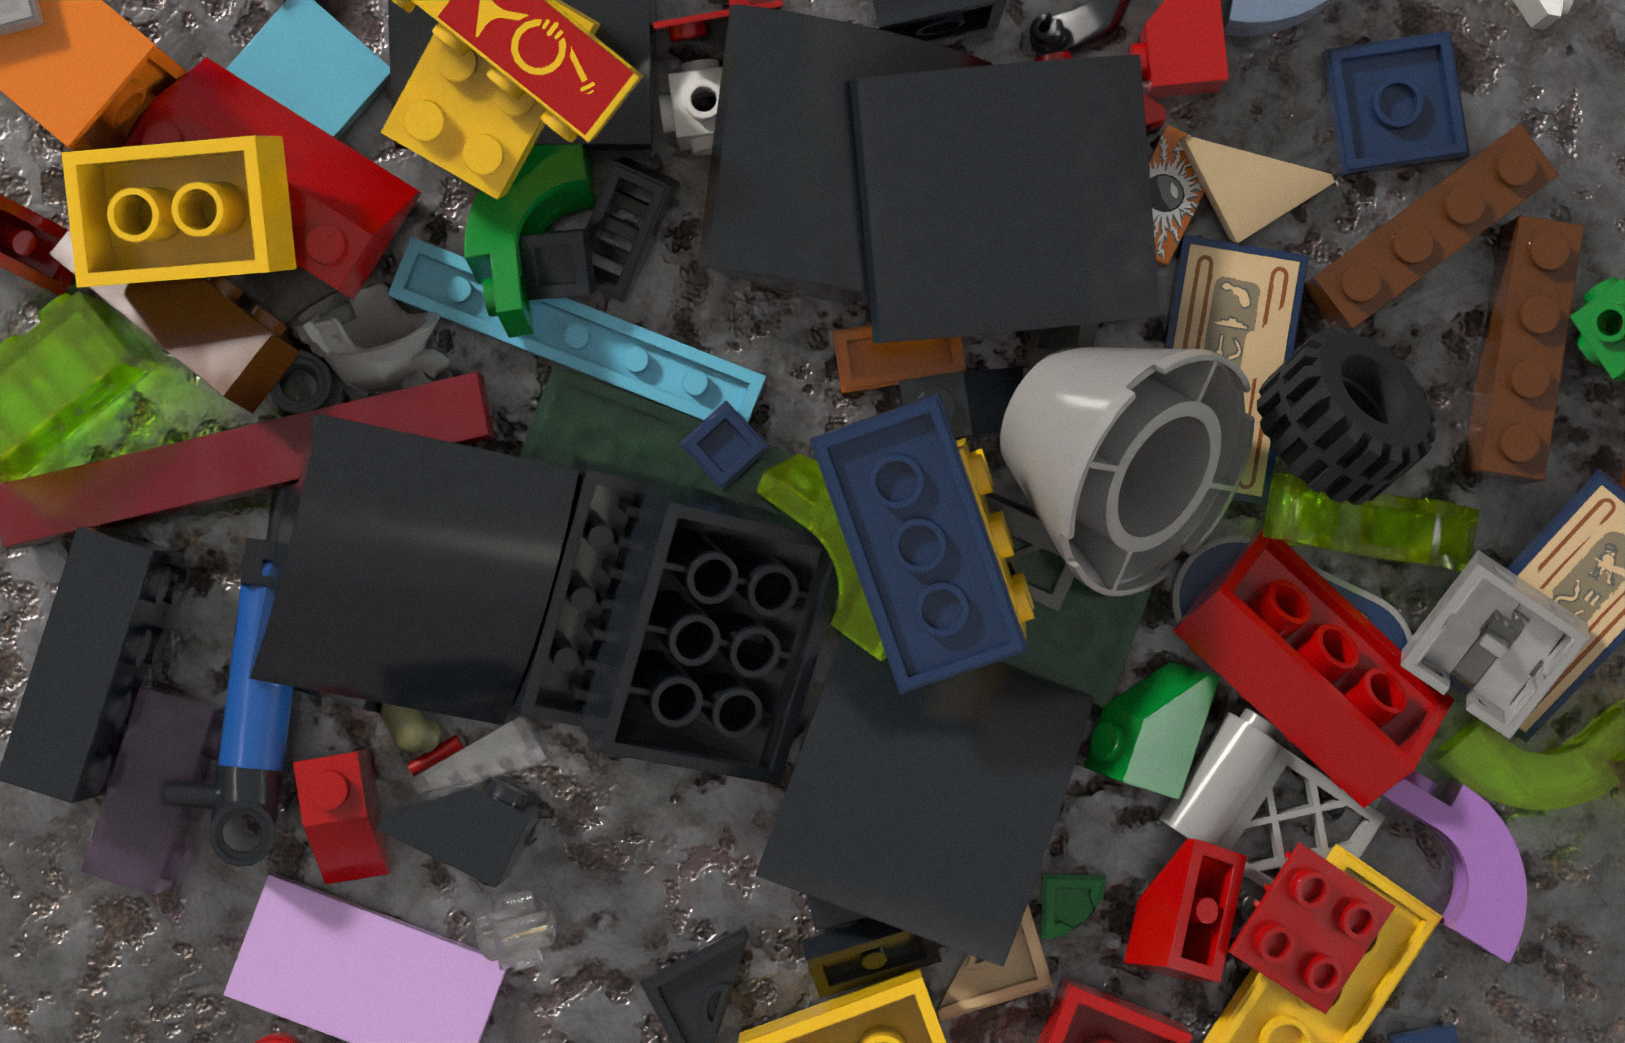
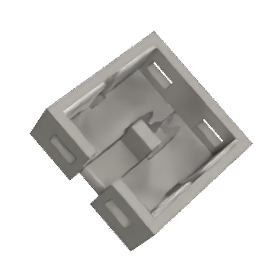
(1499, 640)

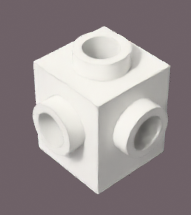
(692, 127)

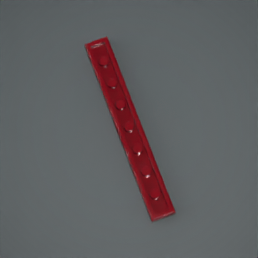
(223, 463)

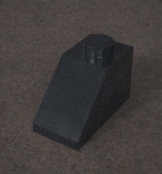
(971, 398)

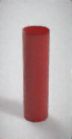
(434, 757)

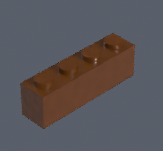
(1430, 230)
(204, 329)
(1523, 350)

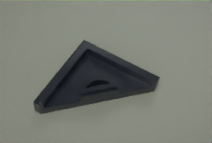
(695, 989)

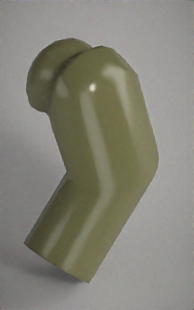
(410, 729)

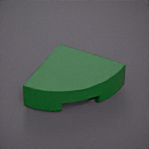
(1068, 901)

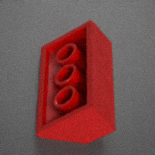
(338, 199)
(1314, 668)

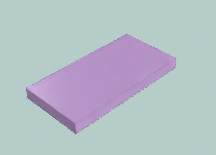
(360, 971)

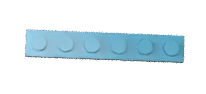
(581, 339)

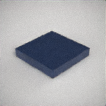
(1395, 104)

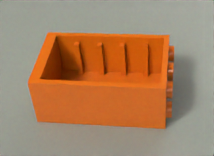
(84, 73)

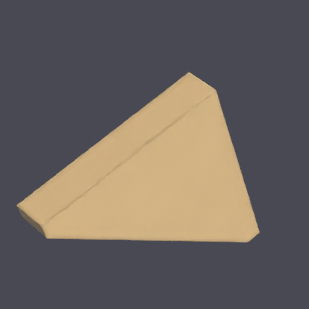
(1250, 187)
(985, 984)

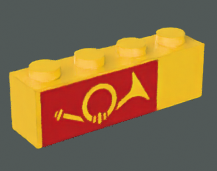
(540, 53)

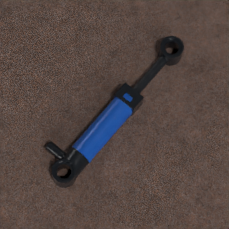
(255, 710)

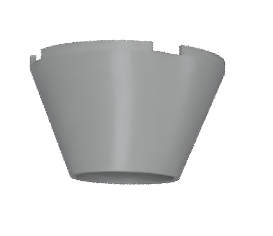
(1128, 455)

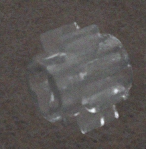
(515, 930)

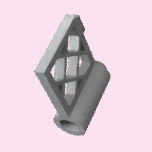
(1238, 776)

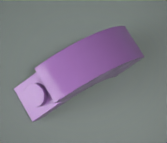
(1488, 871)

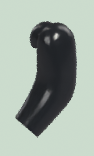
(1078, 27)

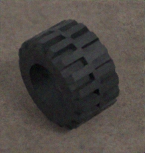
(1346, 416)

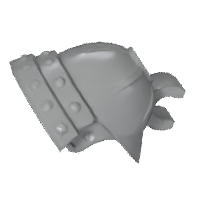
(370, 339)

